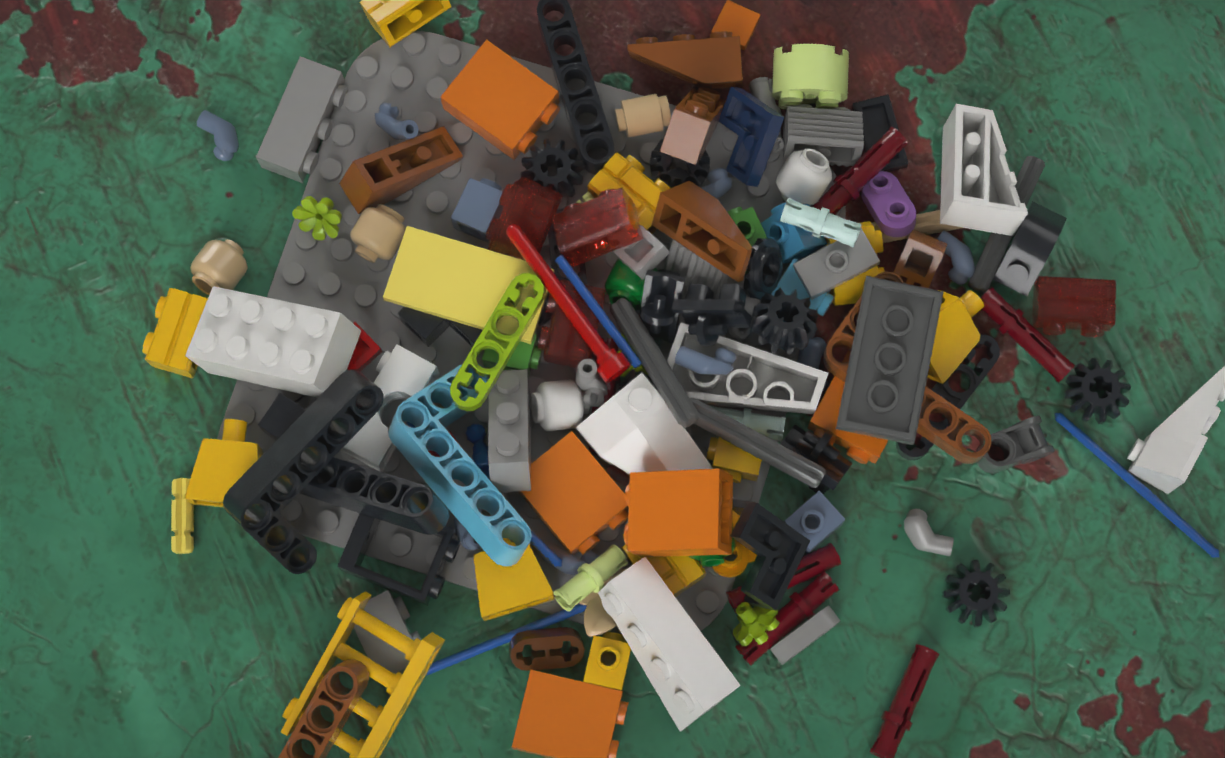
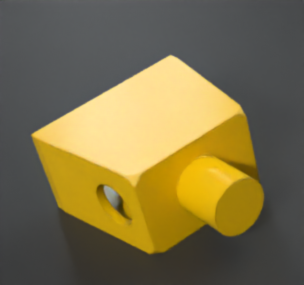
(954, 334)
(221, 464)
(510, 587)

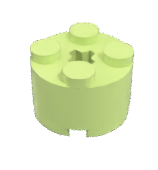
(810, 76)

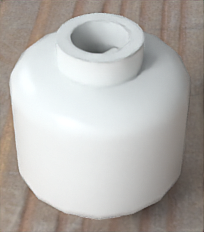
(804, 176)
(558, 405)

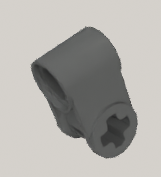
(1020, 443)

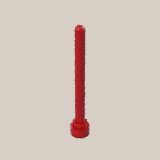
(609, 362)

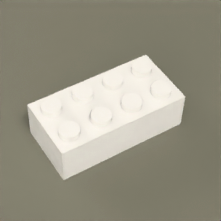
(272, 342)

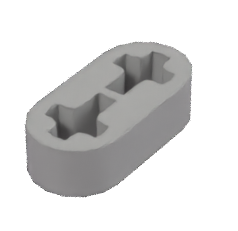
(805, 635)

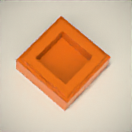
(737, 20)

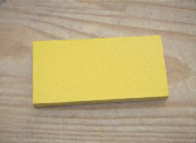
(457, 281)

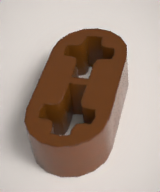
(546, 648)

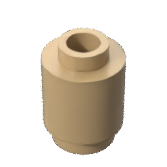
(643, 115)

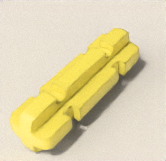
(181, 518)

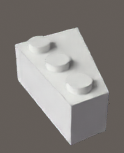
(975, 176)

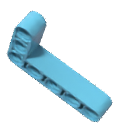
(456, 464)

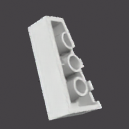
(756, 382)
(667, 644)

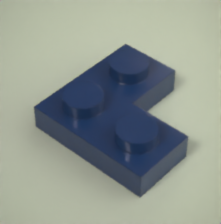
(757, 131)

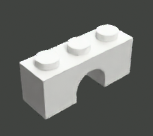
(399, 378)

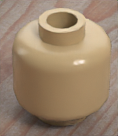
(378, 233)
(218, 265)

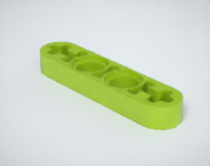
(502, 344)

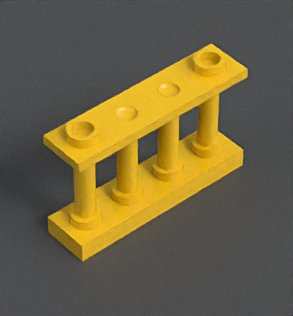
(400, 686)

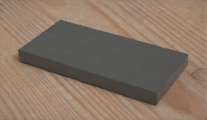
(889, 360)

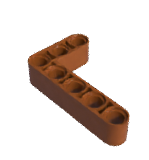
(958, 422)
(339, 700)

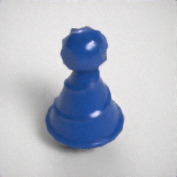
(476, 435)

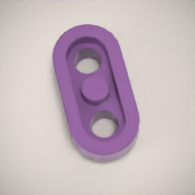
(885, 201)

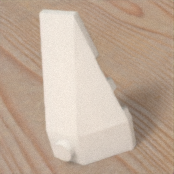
(641, 433)
(1174, 446)

